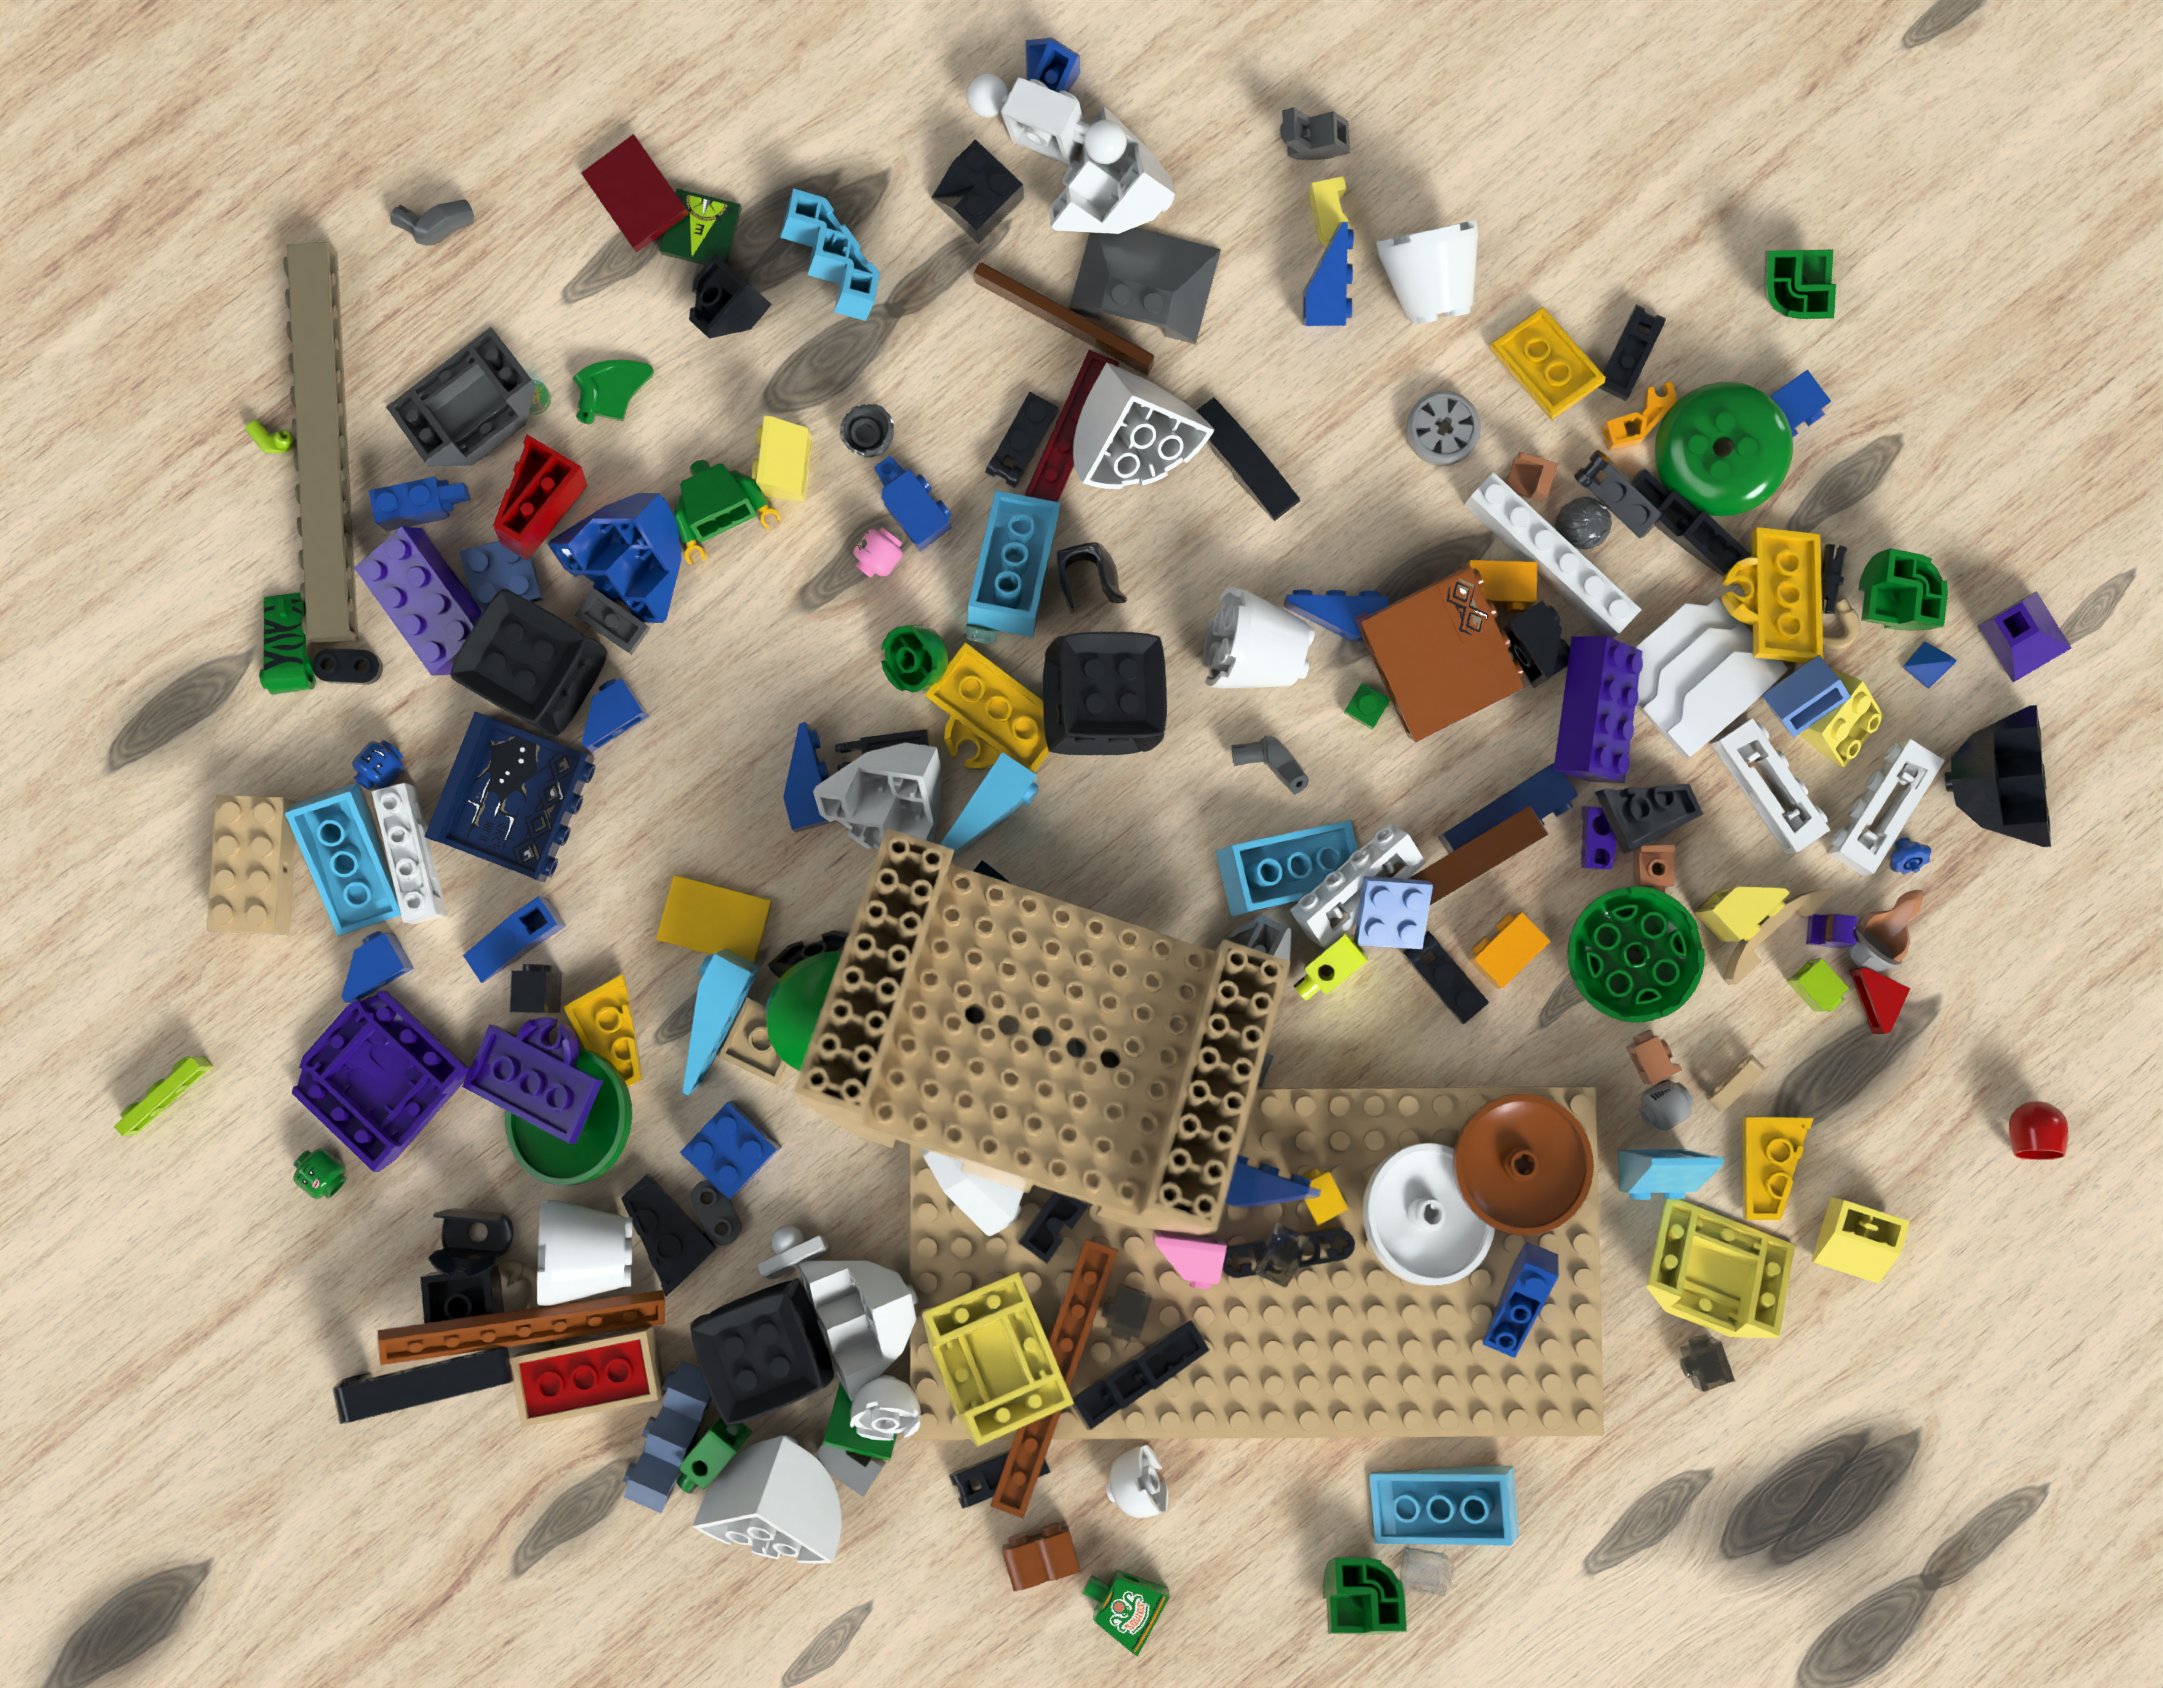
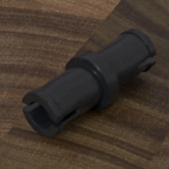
(1831, 576)

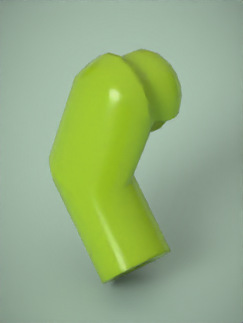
(267, 441)

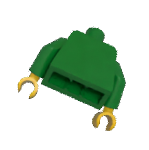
(716, 502)

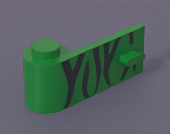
(285, 657)

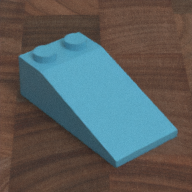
(1013, 564)
(994, 801)
(345, 857)
(1282, 866)
(719, 997)
(1665, 1172)
(1445, 1506)

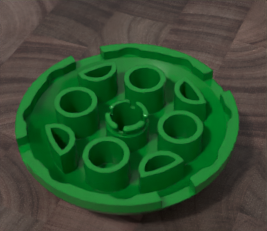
(1732, 482)
(1668, 949)

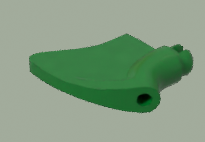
(609, 388)

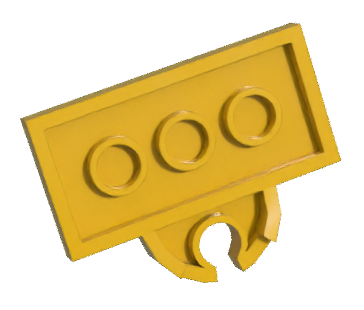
(1780, 594)
(990, 712)

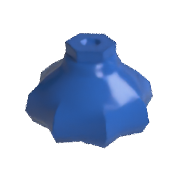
(1909, 856)

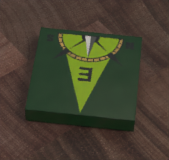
(704, 231)

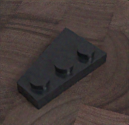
(1647, 813)
(668, 1233)

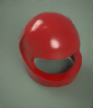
(2038, 1132)

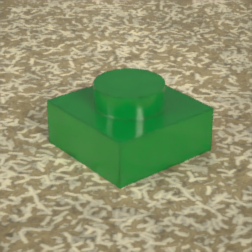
(1366, 706)

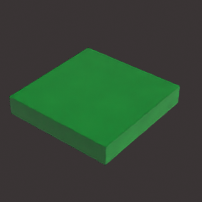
(844, 1437)

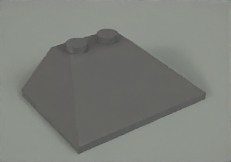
(1146, 280)
(466, 404)

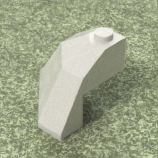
(1114, 194)
(885, 790)
(982, 1200)
(862, 1316)

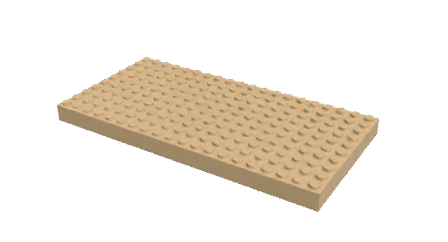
(1345, 1340)

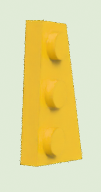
(607, 1026)
(1769, 1162)

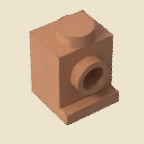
(1643, 860)
(1652, 1058)

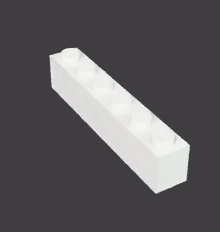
(1556, 558)

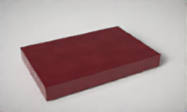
(635, 193)

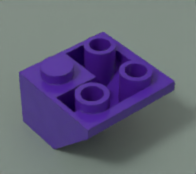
(2024, 636)

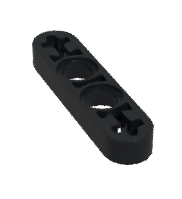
(1315, 1259)

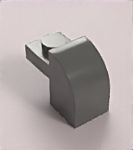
(1314, 136)

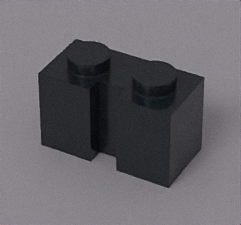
(536, 989)
(1043, 1234)

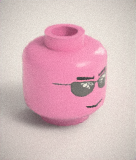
(878, 552)

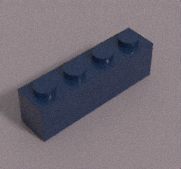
(1545, 792)

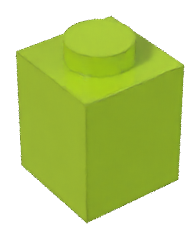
(1819, 985)

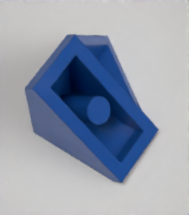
(1052, 64)

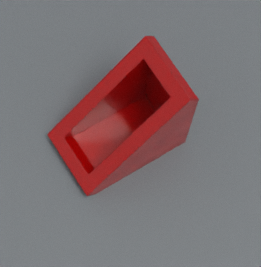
(1879, 997)

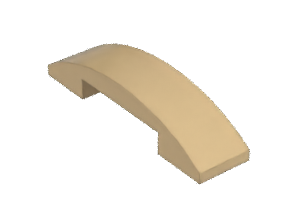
(1744, 959)

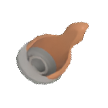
(1884, 935)

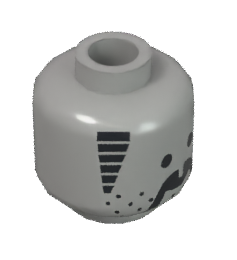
(1666, 1105)

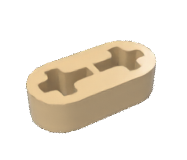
(1735, 1083)

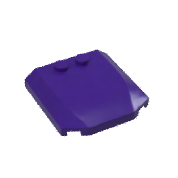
(377, 1078)

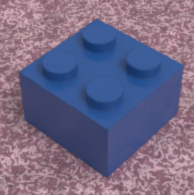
(730, 1149)

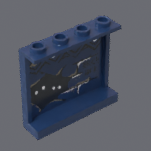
(510, 797)

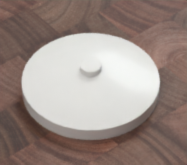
(1420, 1220)

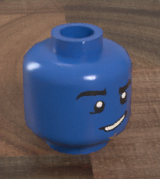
(377, 765)

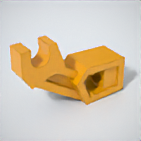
(1654, 409)

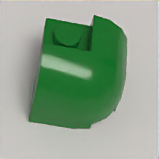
(1800, 283)
(1903, 591)
(1363, 1597)

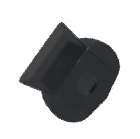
(1106, 568)
(461, 1251)

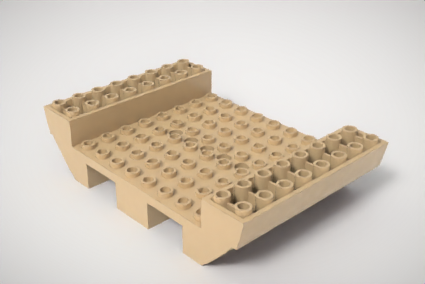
(1135, 1139)

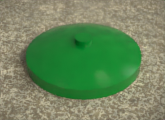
(797, 1005)
(598, 1143)

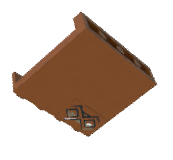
(1441, 653)

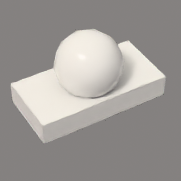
(791, 1249)

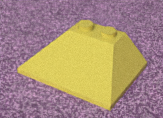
(1719, 1272)
(995, 1360)

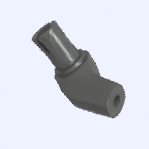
(435, 223)
(1276, 757)

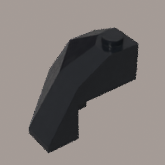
(2002, 778)

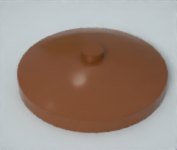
(1523, 1164)

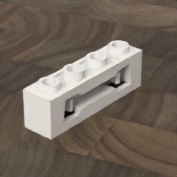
(1794, 828)
(409, 853)
(1860, 853)
(1342, 888)

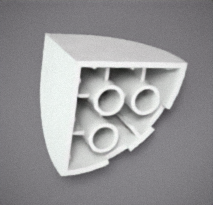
(1133, 431)
(776, 1502)

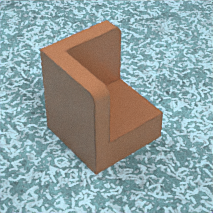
(1531, 476)

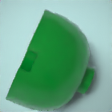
(914, 657)

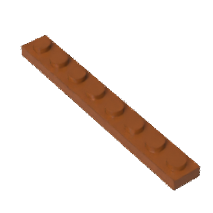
(520, 1327)
(1067, 1345)

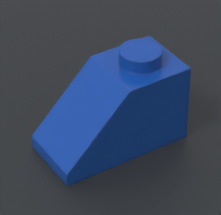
(612, 713)
(375, 966)

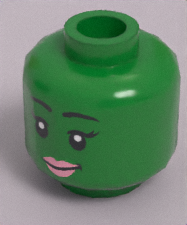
(319, 1173)

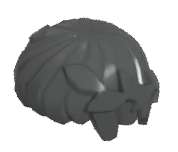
(867, 430)
(1584, 522)

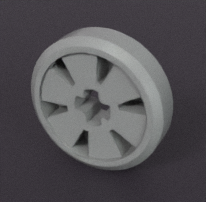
(1441, 407)

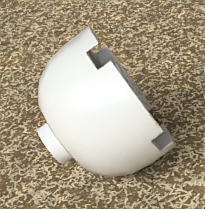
(885, 1408)
(1136, 1484)

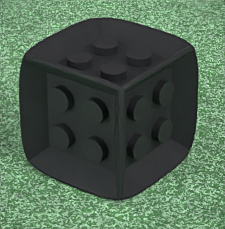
(529, 662)
(1104, 693)
(762, 1352)

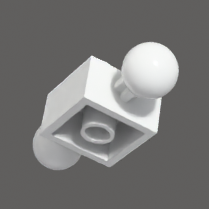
(1045, 119)

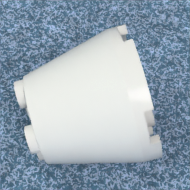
(1432, 270)
(1255, 643)
(581, 1252)

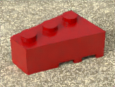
(537, 498)

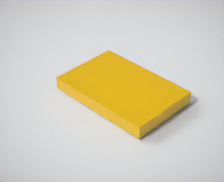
(1547, 363)
(713, 919)

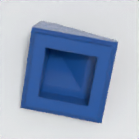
(1928, 664)

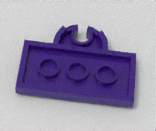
(535, 1077)

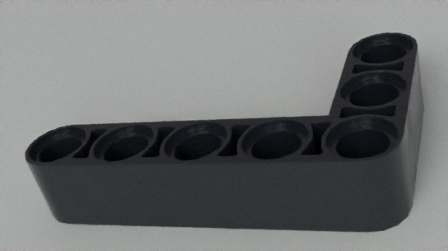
(372, 1396)

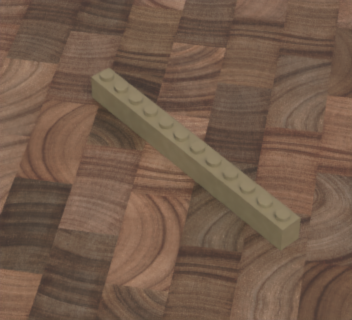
(321, 443)

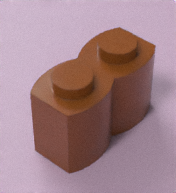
(1040, 1557)

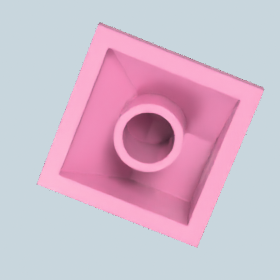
(1193, 1256)

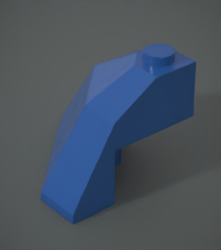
(627, 553)

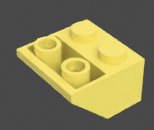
(782, 459)
(1848, 726)
(1737, 911)
(1859, 1240)

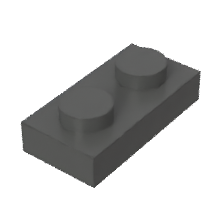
(612, 621)

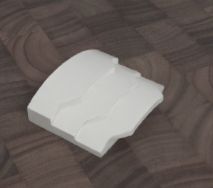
(1700, 675)

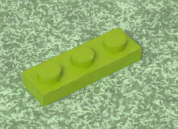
(162, 1094)

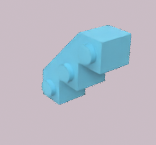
(834, 253)

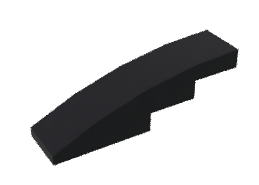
(1247, 462)
(1692, 528)
(1139, 1375)

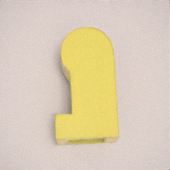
(1326, 206)

